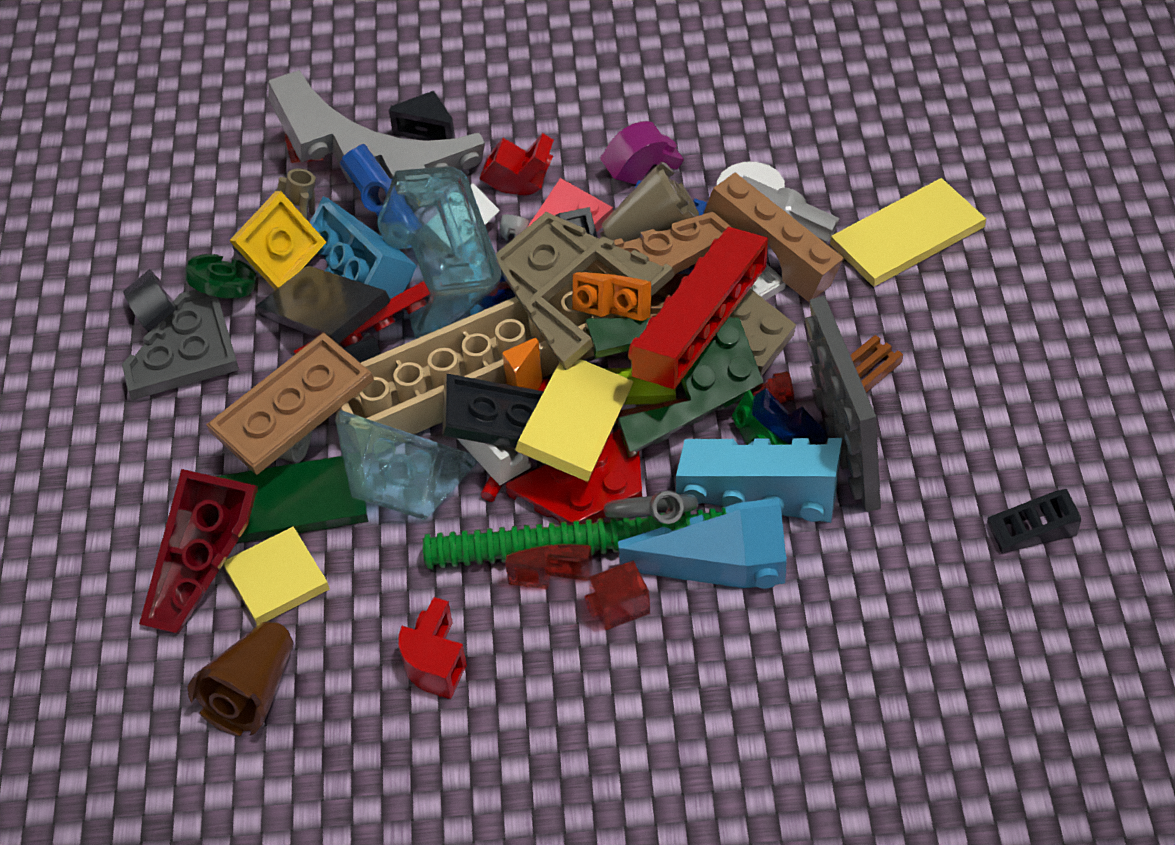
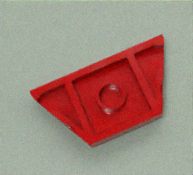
(573, 499)

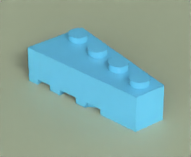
(732, 473)

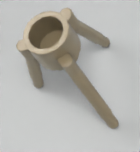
(299, 189)

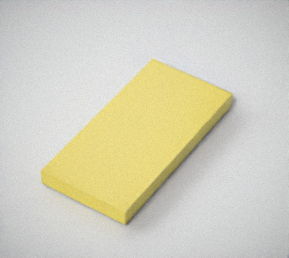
(907, 232)
(574, 418)

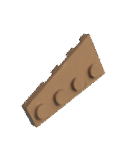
(675, 247)

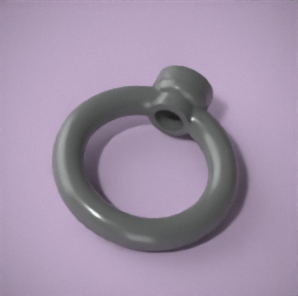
(667, 501)

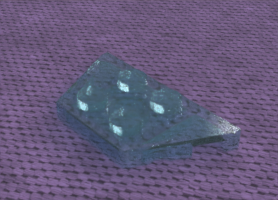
(398, 467)

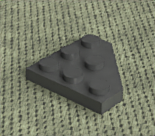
(182, 348)

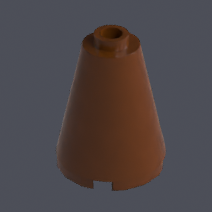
(243, 680)

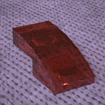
(536, 565)

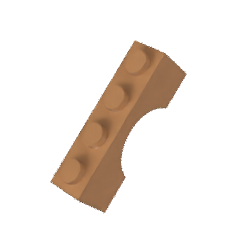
(804, 258)

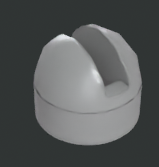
(512, 225)

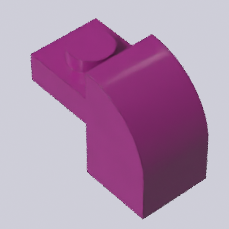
(637, 149)

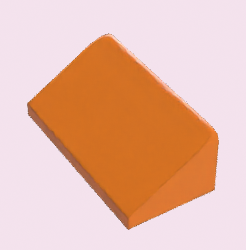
(523, 365)

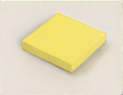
(275, 576)

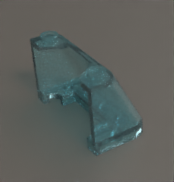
(442, 223)

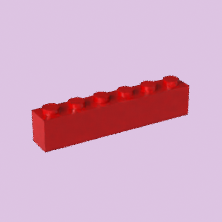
(698, 308)

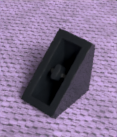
(422, 118)

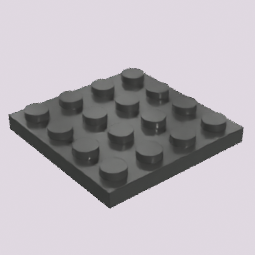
(845, 404)

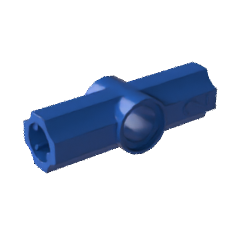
(367, 176)

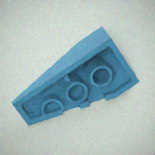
(360, 252)
(730, 550)

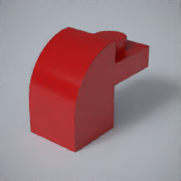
(517, 170)
(428, 657)

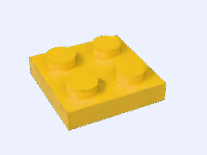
(278, 240)

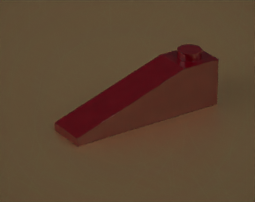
(197, 539)

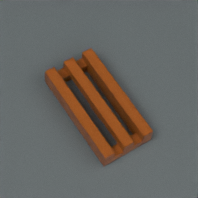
(877, 351)

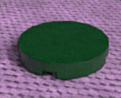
(220, 278)

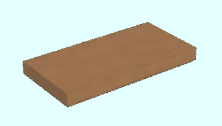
(290, 403)

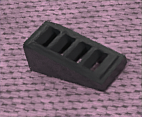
(1047, 506)

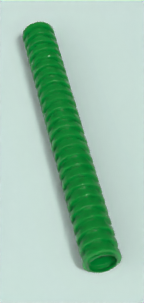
(499, 544)

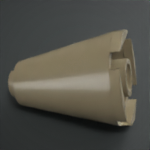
(651, 205)

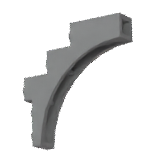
(319, 130)

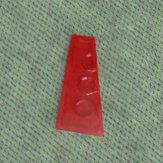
(409, 300)

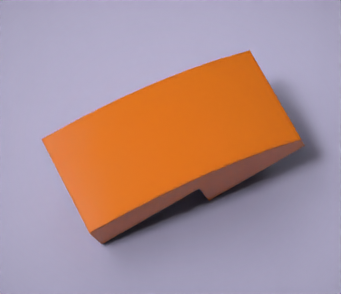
(614, 294)

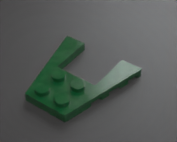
(713, 381)

